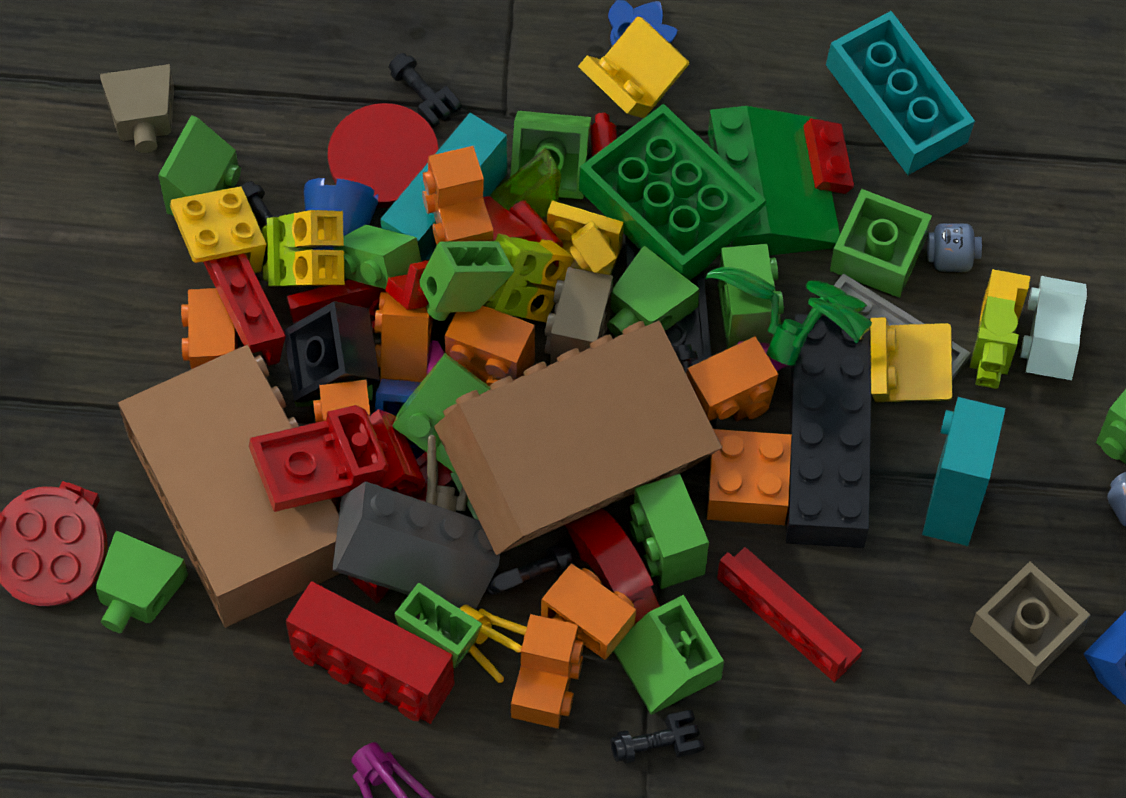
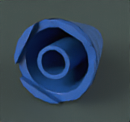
(351, 197)

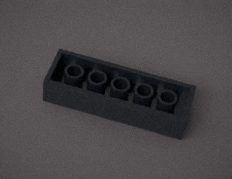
(830, 438)

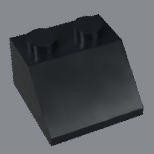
(330, 349)

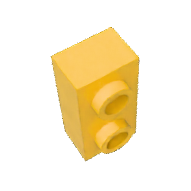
(591, 248)

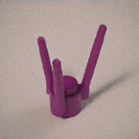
(378, 767)

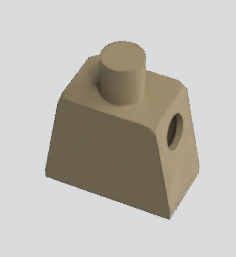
(140, 104)

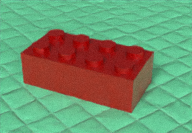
(370, 653)

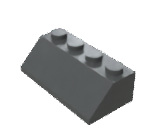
(409, 541)

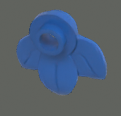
(622, 15)

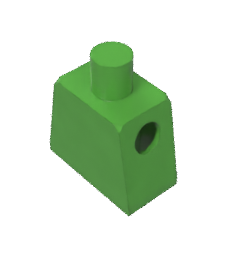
(463, 276)
(651, 293)
(137, 581)
(438, 622)

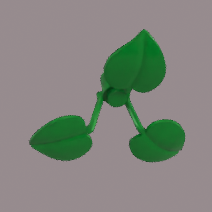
(791, 335)

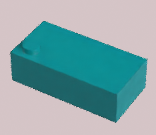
(899, 92)
(408, 211)
(963, 470)

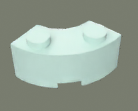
(1055, 327)

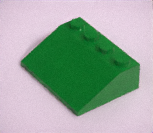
(773, 157)
(670, 192)

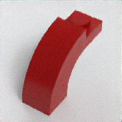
(613, 559)

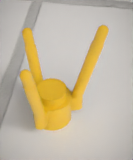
(486, 631)

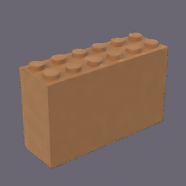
(575, 434)
(199, 461)

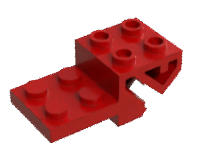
(334, 458)

